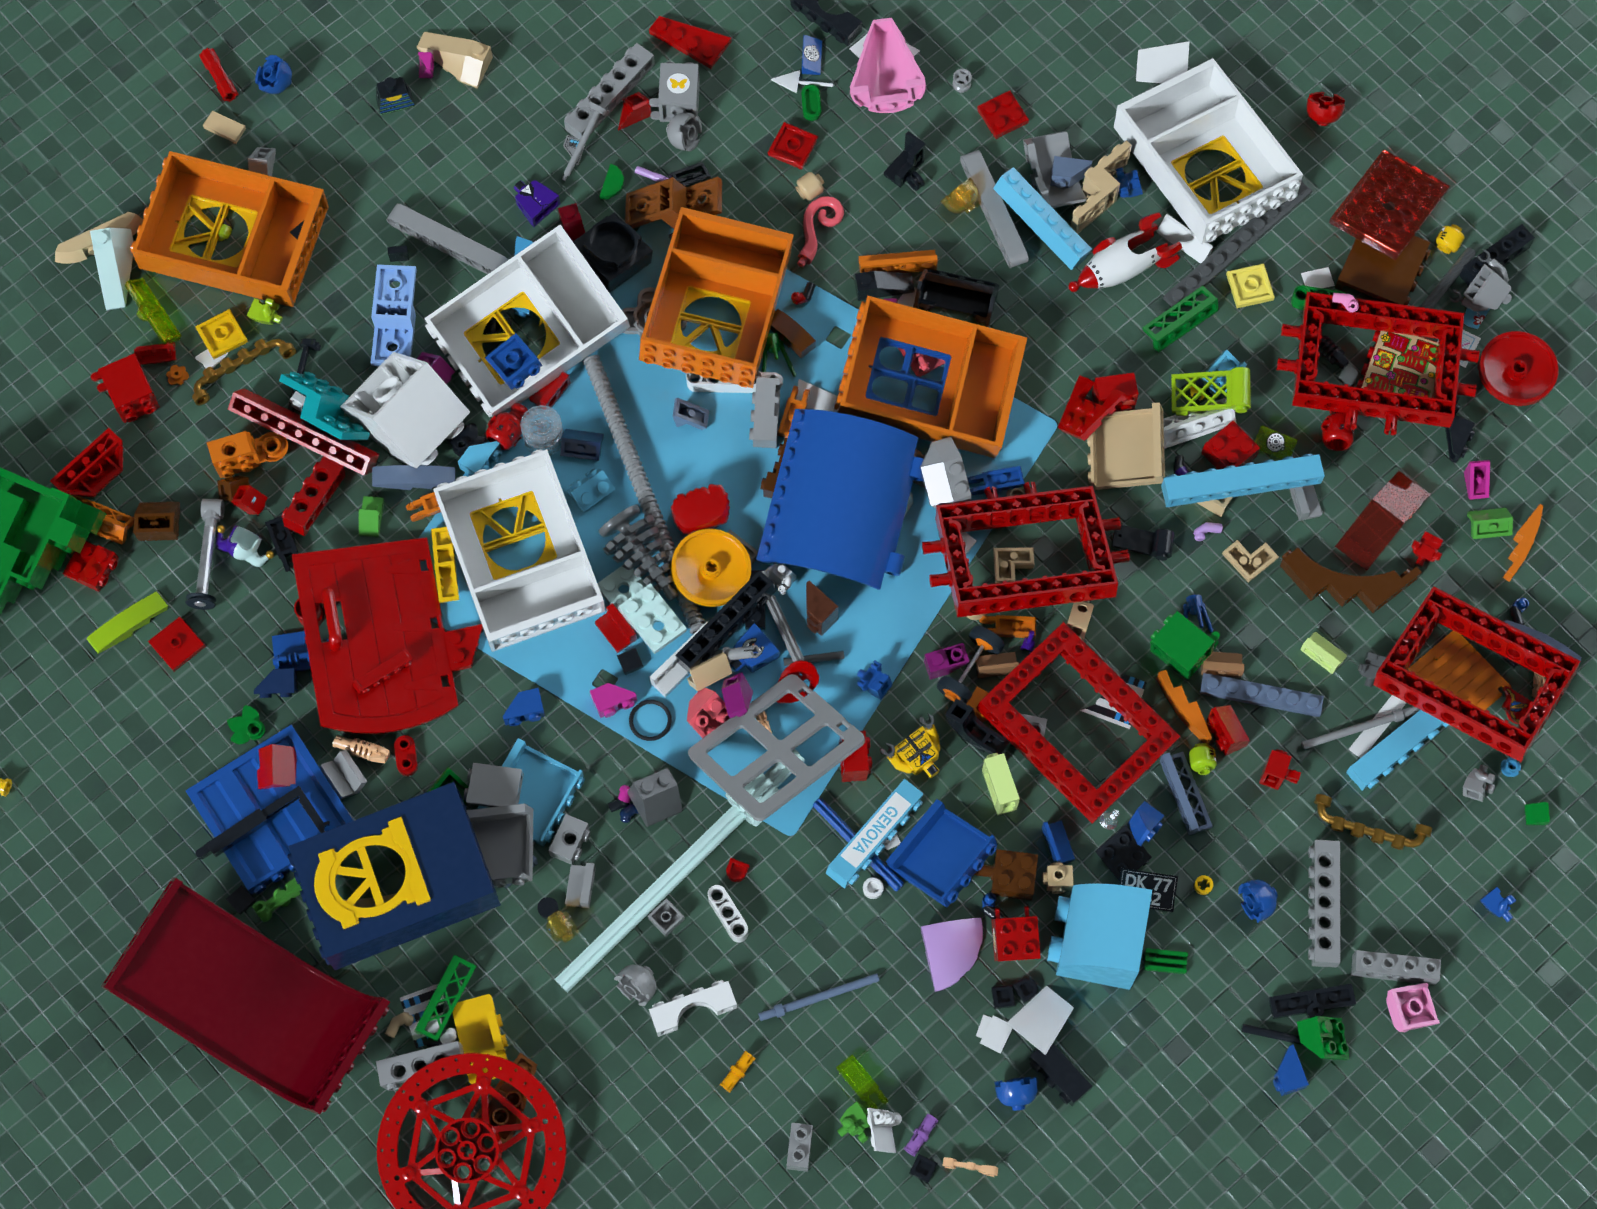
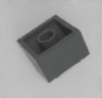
(656, 797)

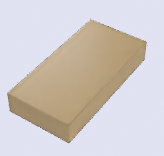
(224, 127)

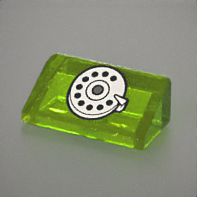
(1275, 442)

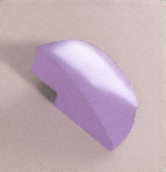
(951, 949)

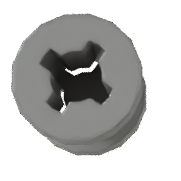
(964, 76)

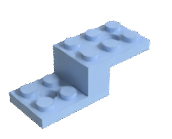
(393, 312)

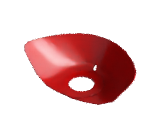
(808, 672)

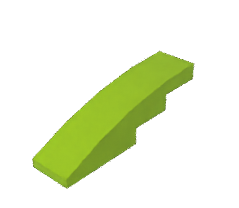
(126, 622)

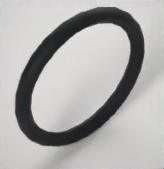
(645, 737)

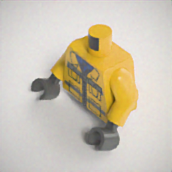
(916, 751)

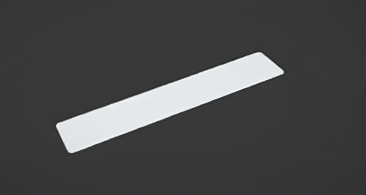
(1370, 736)

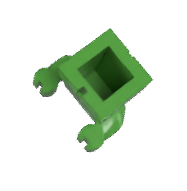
(854, 1122)

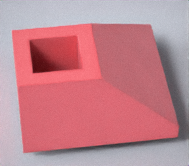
(706, 712)

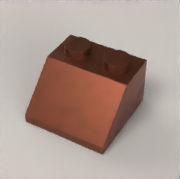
(820, 610)

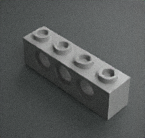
(1396, 967)
(389, 1067)

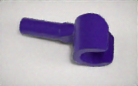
(1028, 643)

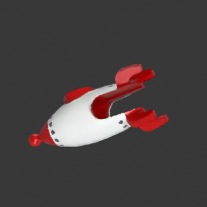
(1116, 263)

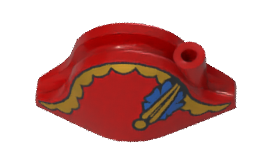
(1514, 705)

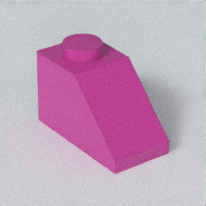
(439, 365)

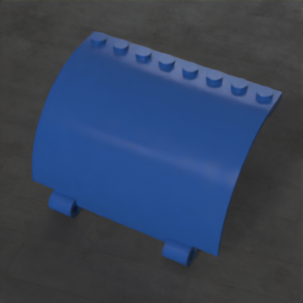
(841, 496)

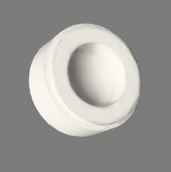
(873, 888)

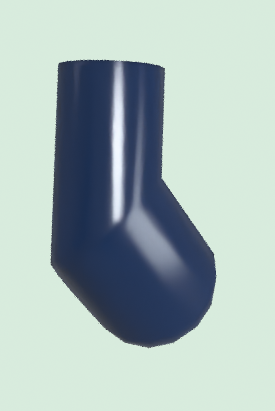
(627, 812)

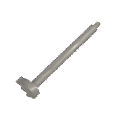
(597, 111)

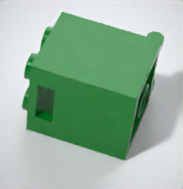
(1182, 645)

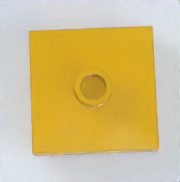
(221, 334)

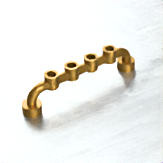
(244, 357)
(1360, 829)

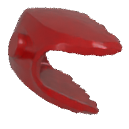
(701, 509)

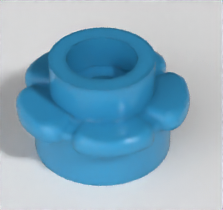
(1510, 772)

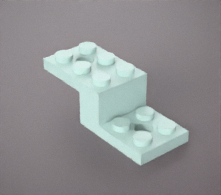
(642, 608)

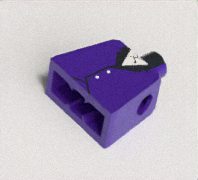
(535, 201)

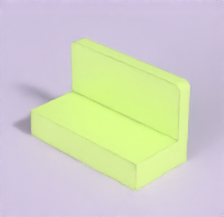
(1323, 652)

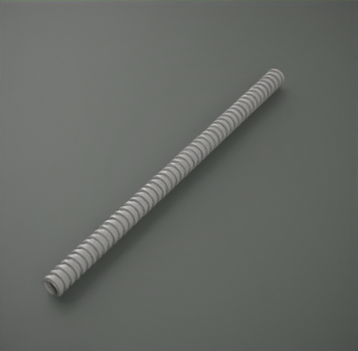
(637, 476)

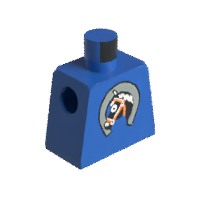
(767, 654)

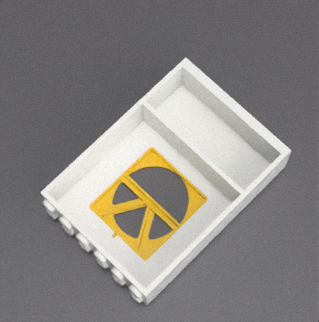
(1200, 114)
(553, 284)
(537, 597)

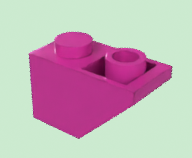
(612, 698)

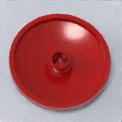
(1518, 368)

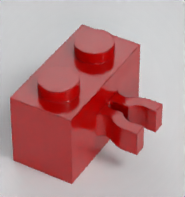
(1277, 770)

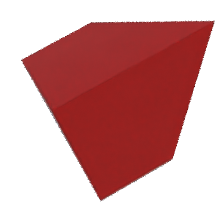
(634, 109)

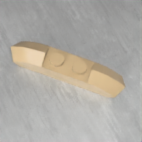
(80, 247)

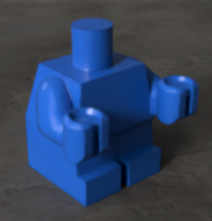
(1129, 183)
(874, 680)
(1497, 905)

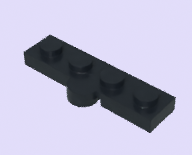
(1312, 1002)

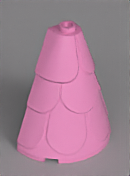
(886, 71)

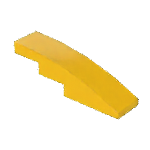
(445, 565)

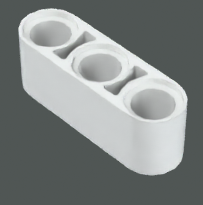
(732, 922)

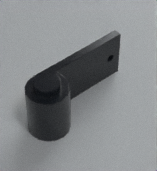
(1155, 544)

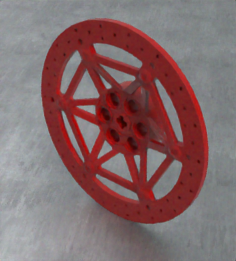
(460, 1158)

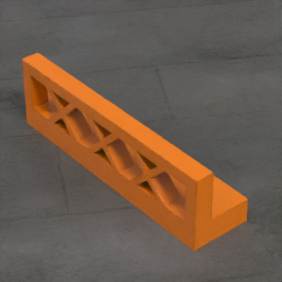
(899, 262)
(111, 526)

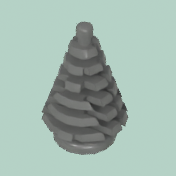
(632, 544)

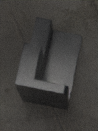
(907, 161)

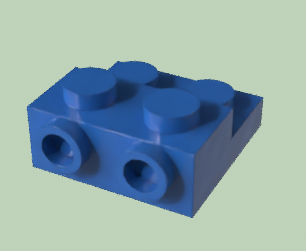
(514, 362)

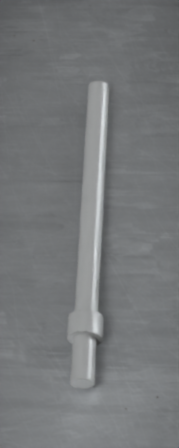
(1396, 715)

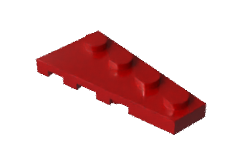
(693, 41)

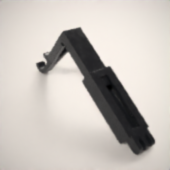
(256, 821)

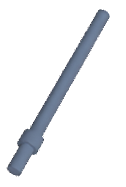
(780, 1010)

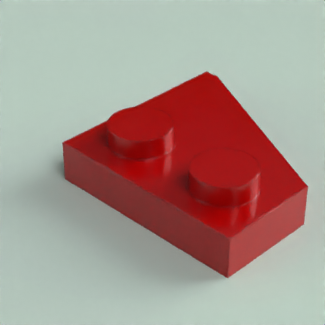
(462, 646)

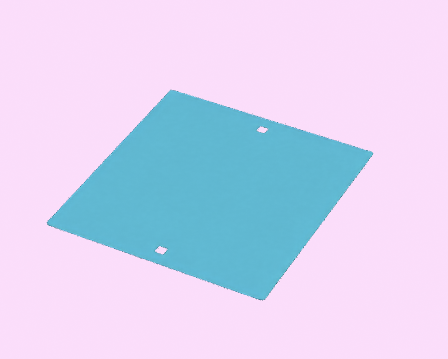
(870, 621)

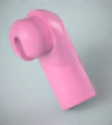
(1347, 300)

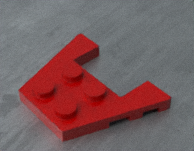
(1084, 416)

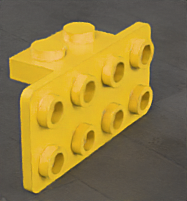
(480, 1029)

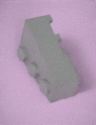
(765, 413)

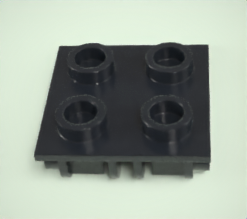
(1123, 852)

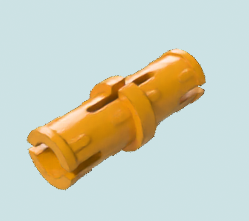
(737, 1071)

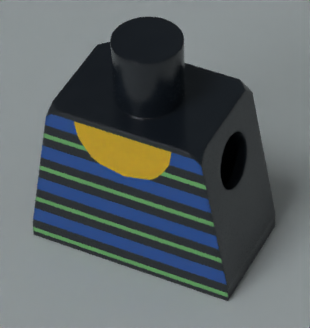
(393, 95)

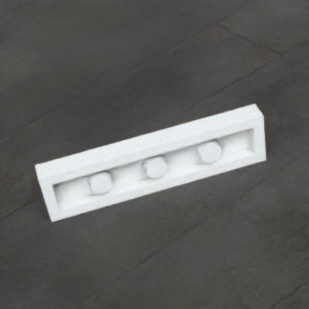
(1196, 424)
(670, 673)

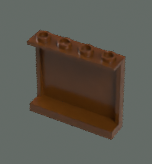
(1382, 276)

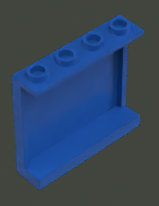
(941, 854)

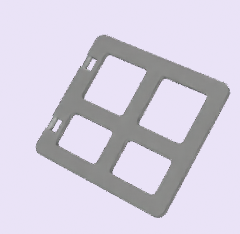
(777, 749)

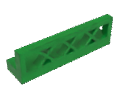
(1189, 319)
(436, 998)

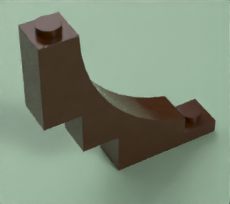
(1371, 590)

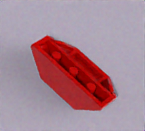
(92, 467)

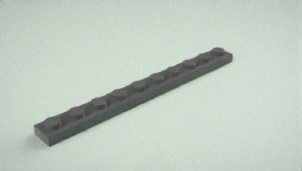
(1233, 248)

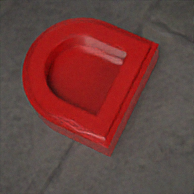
(736, 870)

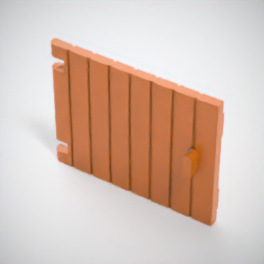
(1461, 671)

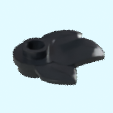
(466, 438)

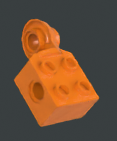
(244, 453)

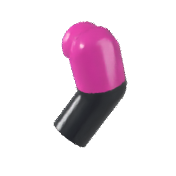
(622, 801)

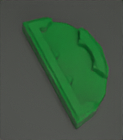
(613, 183)

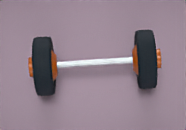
(987, 641)

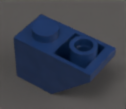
(278, 681)

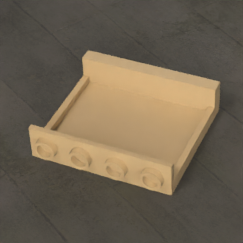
(1128, 449)

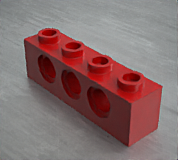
(302, 521)

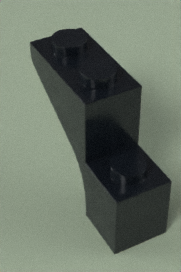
(1458, 435)

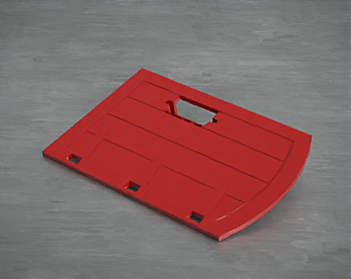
(384, 611)

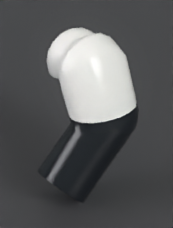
(448, 1037)

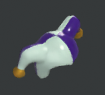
(242, 545)

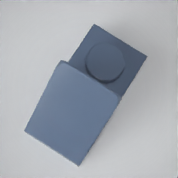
(690, 414)

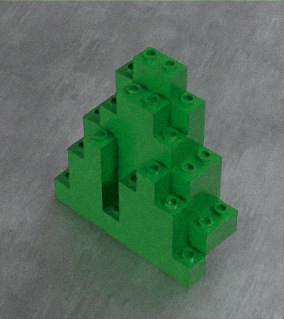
(38, 532)

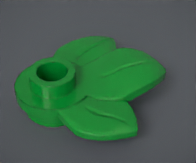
(243, 726)

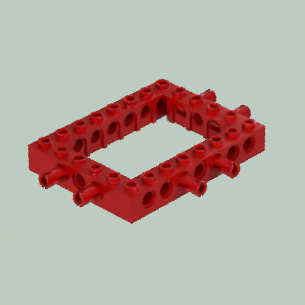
(1356, 401)
(1020, 510)

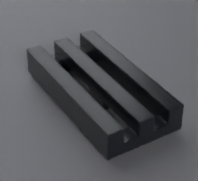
(693, 178)

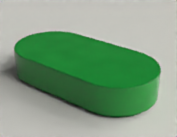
(811, 102)

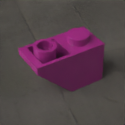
(945, 660)
(737, 695)

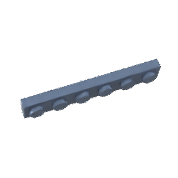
(1261, 695)

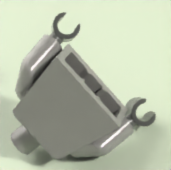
(1488, 287)

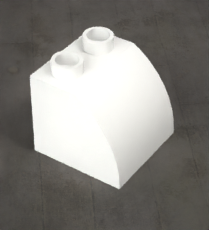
(407, 409)

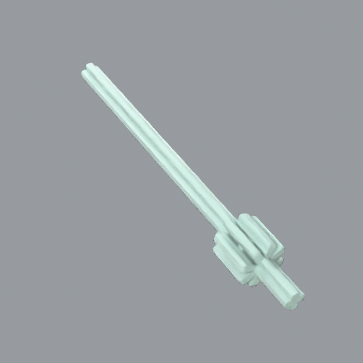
(760, 788)

